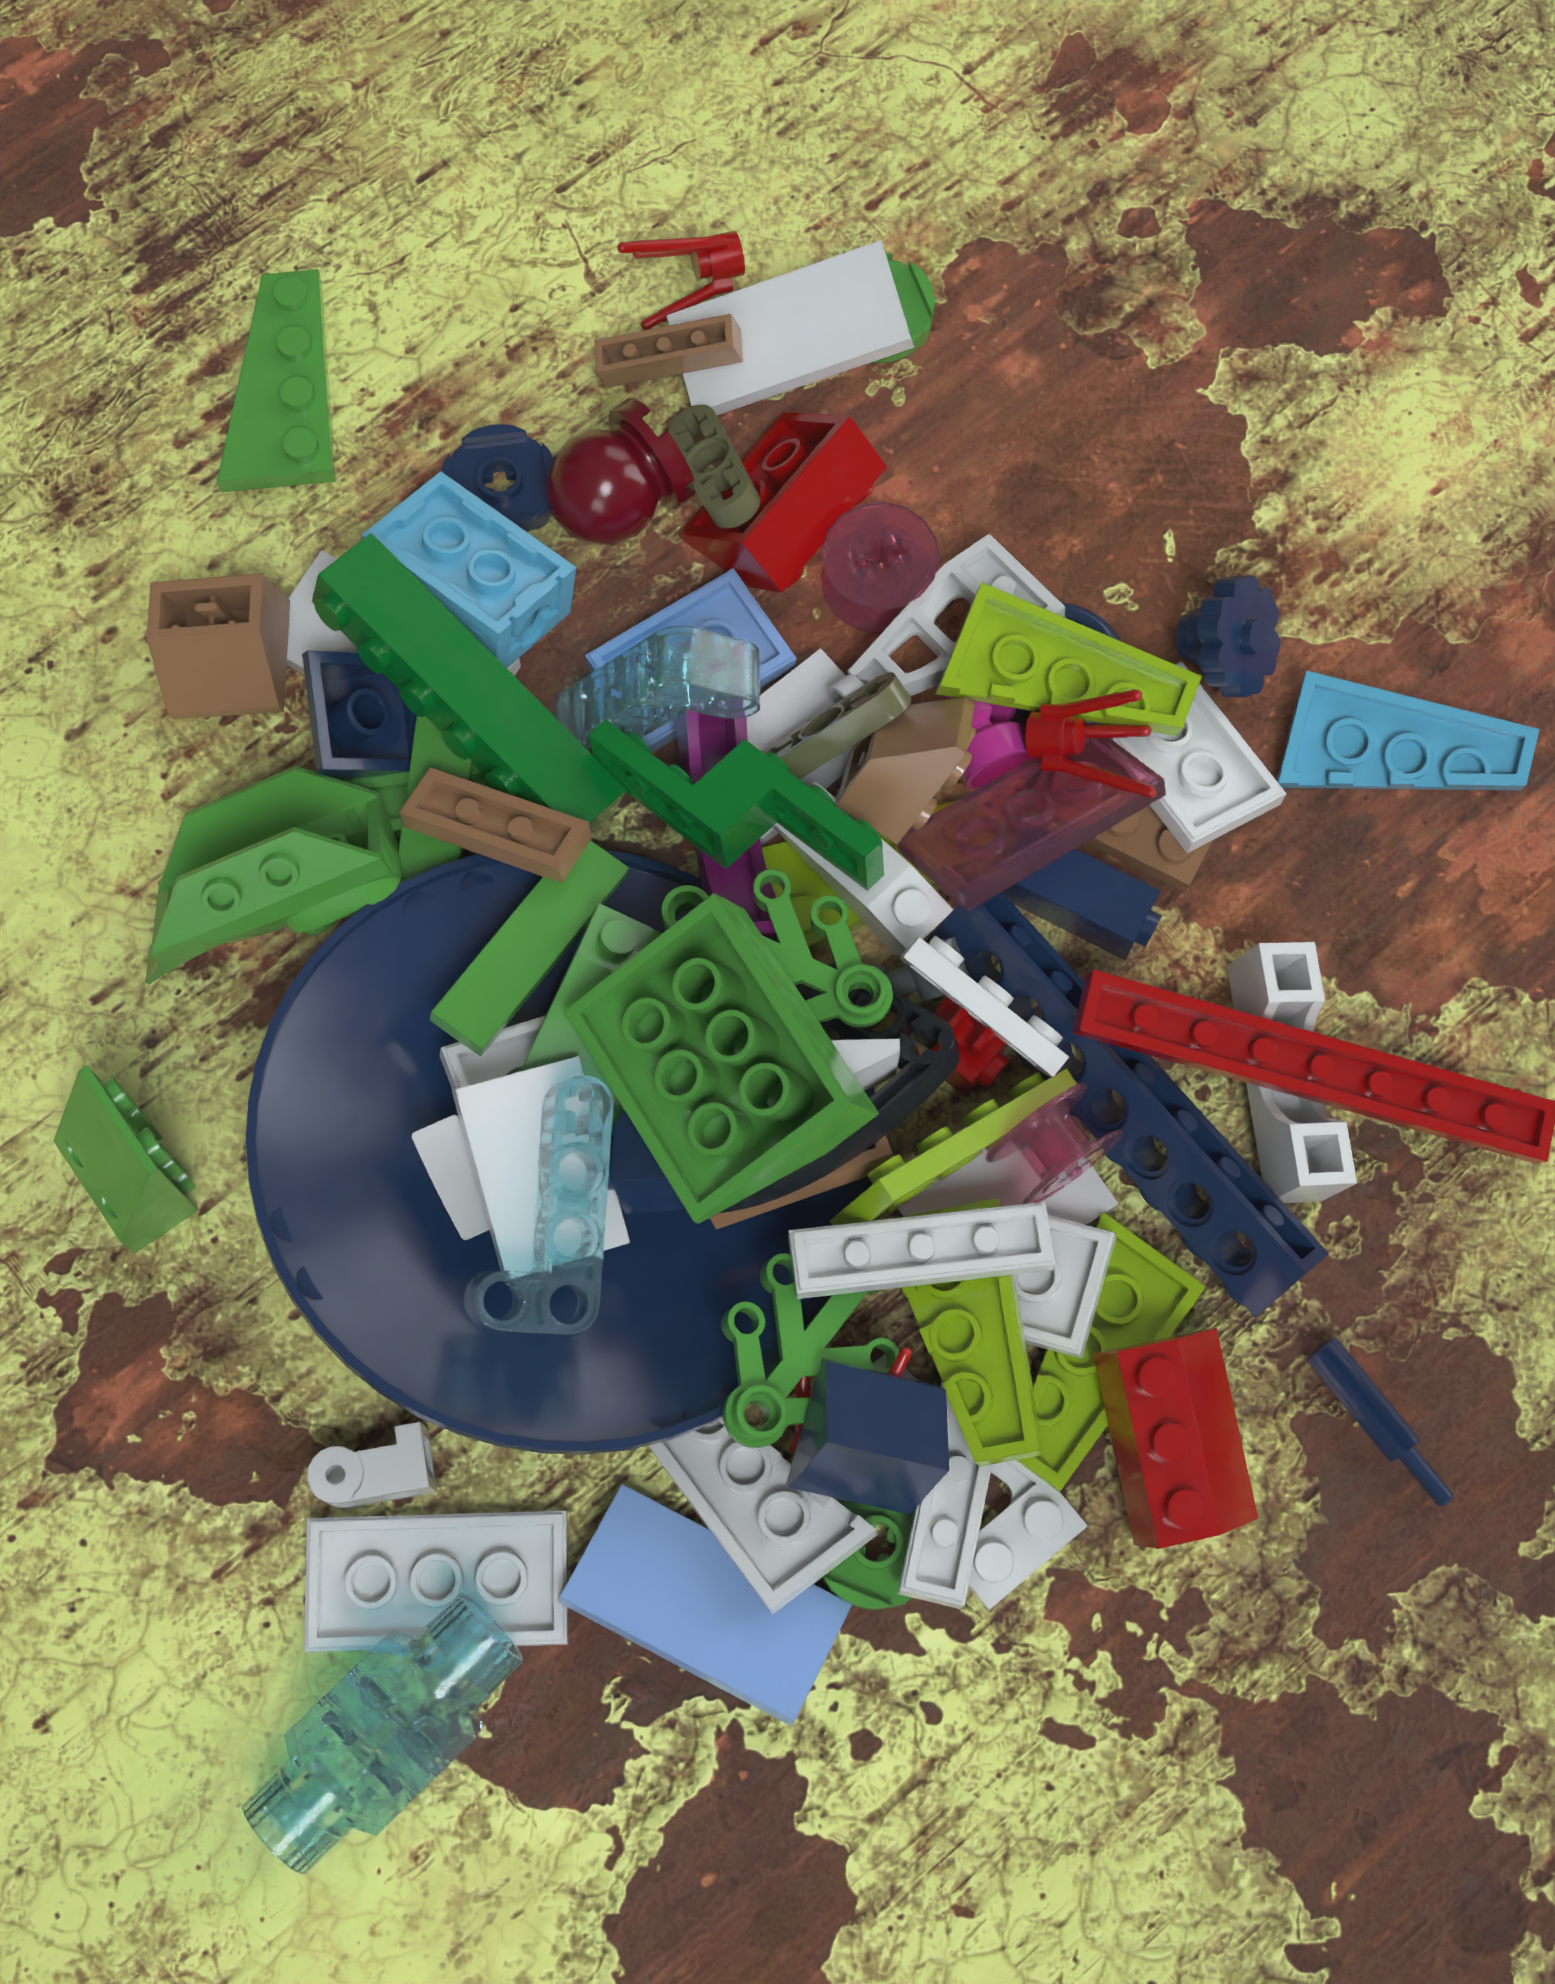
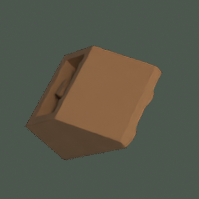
(219, 645)
(905, 763)

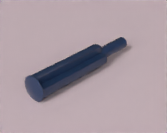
(1375, 1414)

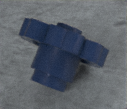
(1232, 636)

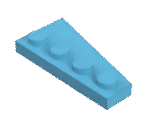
(1387, 740)

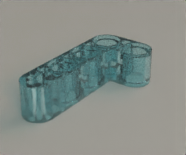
(661, 680)
(554, 1205)

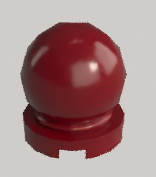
(610, 481)

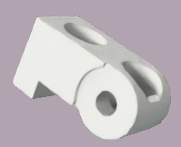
(375, 1474)

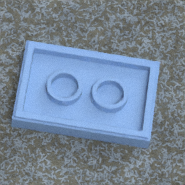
(719, 607)

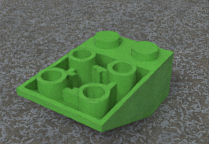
(121, 1161)

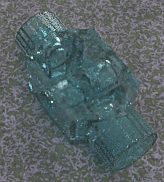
(382, 1734)

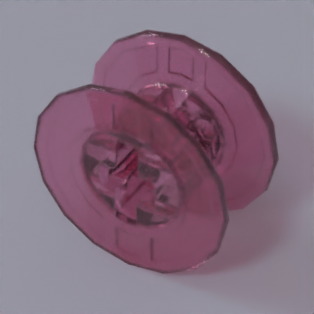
(873, 537)
(1054, 1144)

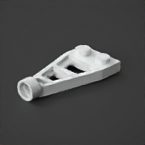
(958, 578)
(1022, 1535)

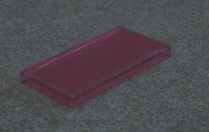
(1024, 823)

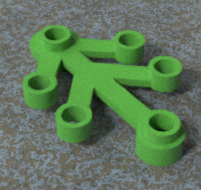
(795, 954)
(799, 1355)

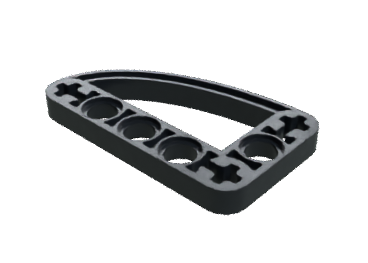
(894, 1101)

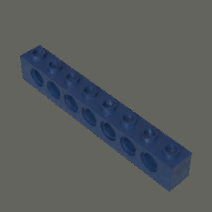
(1153, 1108)

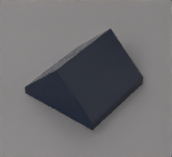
(356, 718)
(871, 1438)

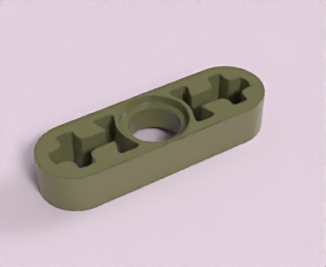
(727, 475)
(842, 725)

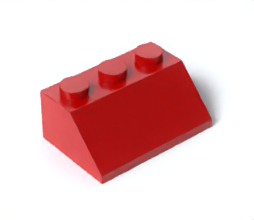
(806, 478)
(1176, 1439)

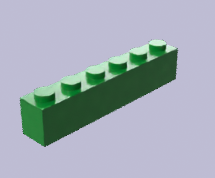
(460, 685)

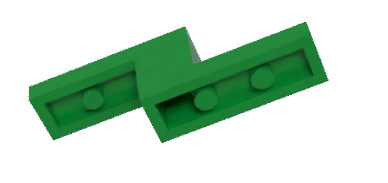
(740, 803)

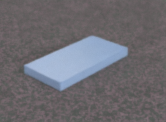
(688, 1602)

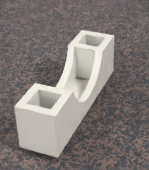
(1298, 1142)

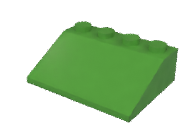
(719, 1060)

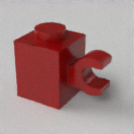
(979, 1049)

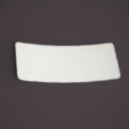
(451, 1171)

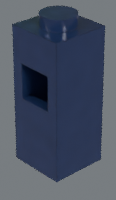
(1090, 902)

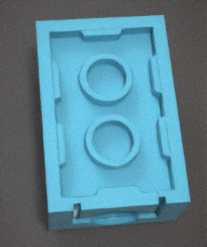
(479, 566)

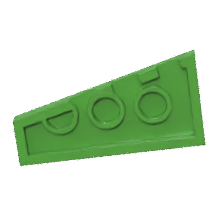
(282, 397)

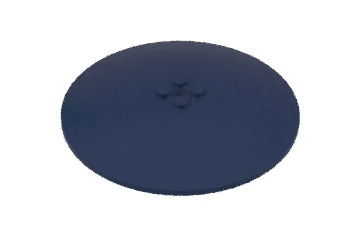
(377, 1255)

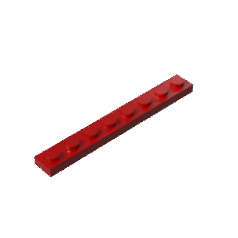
(1314, 1067)

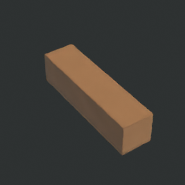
(668, 350)

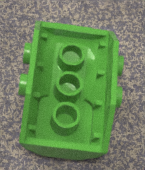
(272, 858)

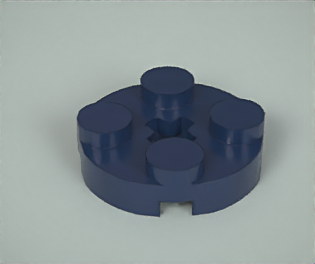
(508, 451)

